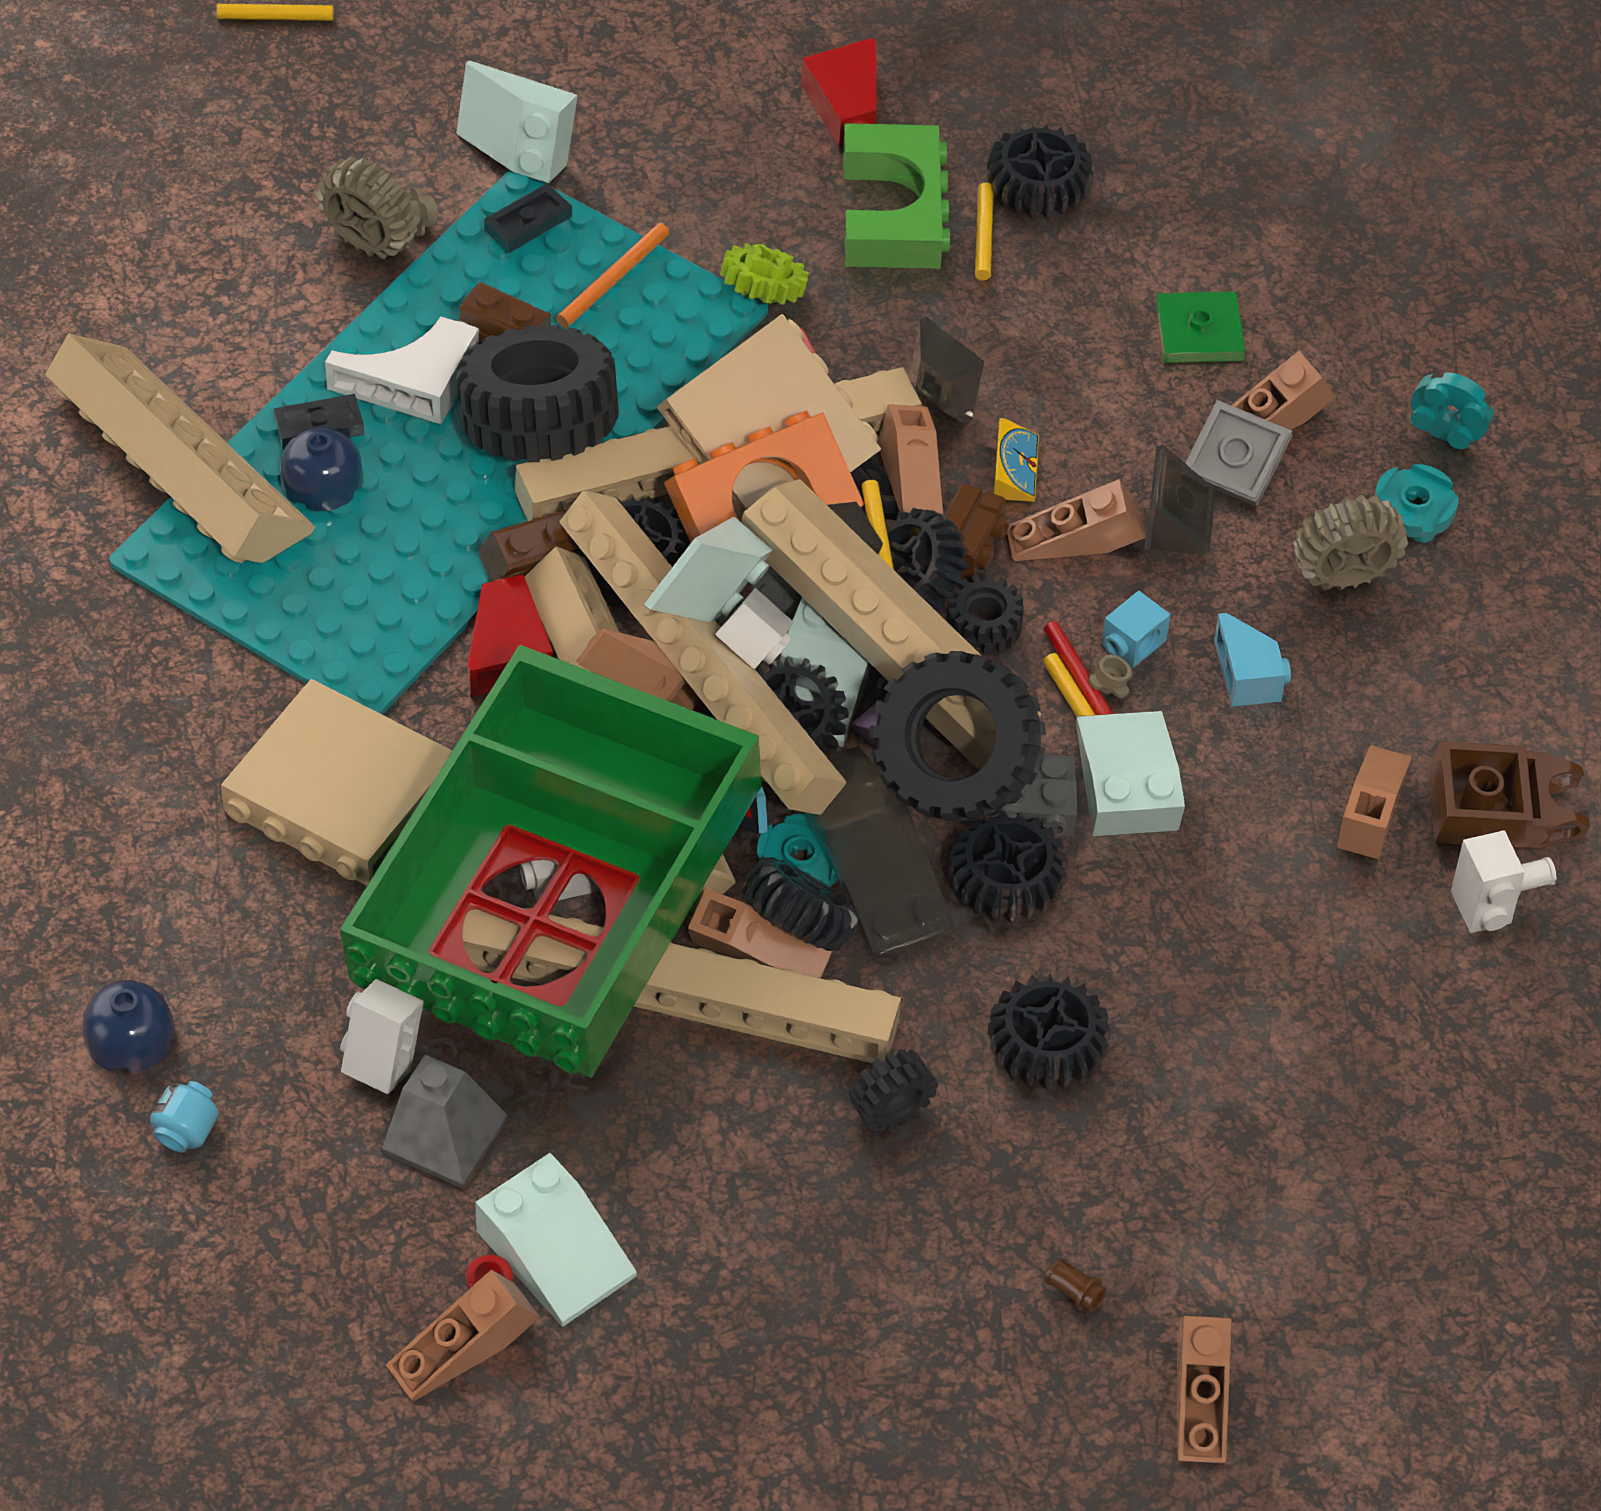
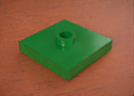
(1200, 327)

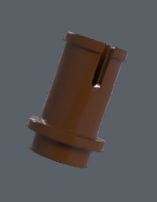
(1076, 1285)

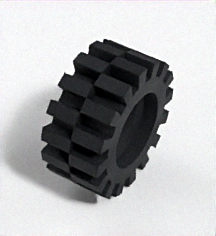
(988, 596)
(893, 1090)

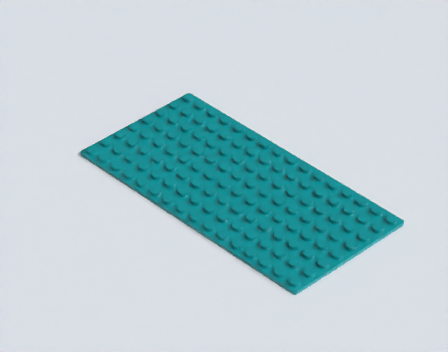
(401, 564)

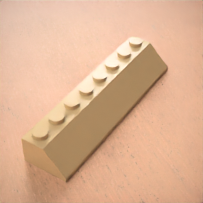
(177, 450)
(866, 603)

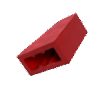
(842, 85)
(502, 623)

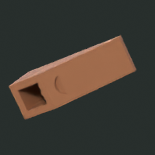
(1288, 394)
(911, 457)
(1080, 526)
(637, 665)
(1373, 802)
(745, 934)
(464, 1335)
(1203, 1388)

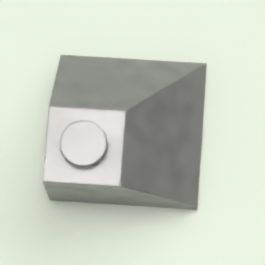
(443, 1123)

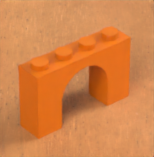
(802, 449)

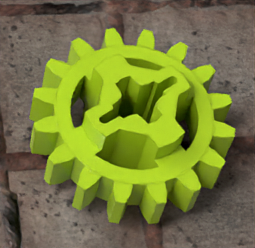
(764, 273)

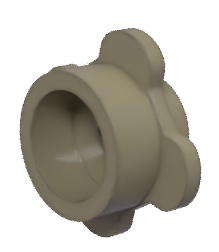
(426, 210)
(1110, 675)

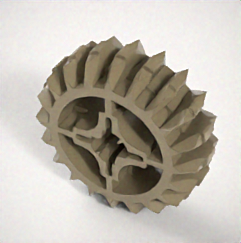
(367, 207)
(1350, 542)

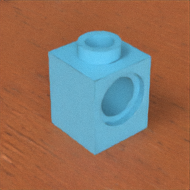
(1135, 629)

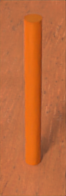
(612, 275)

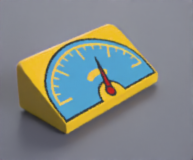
(1016, 462)

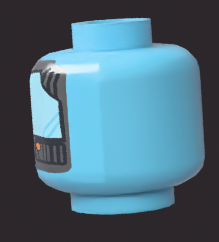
(184, 1116)

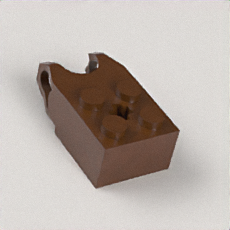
(1502, 788)

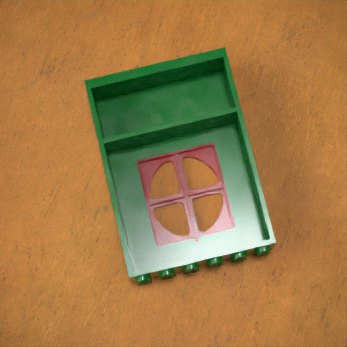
(571, 777)

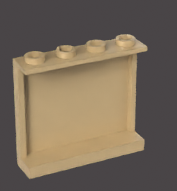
(760, 388)
(333, 780)

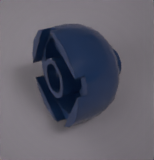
(321, 469)
(127, 1026)

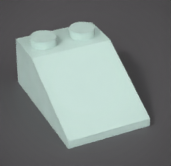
(517, 121)
(712, 573)
(824, 646)
(1130, 773)
(553, 1239)

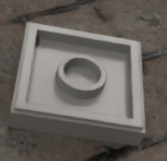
(1238, 452)

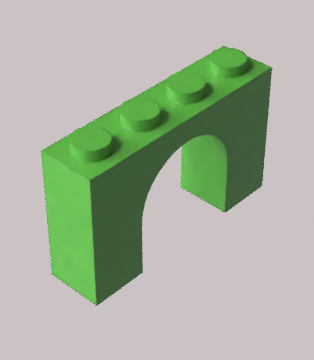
(907, 235)

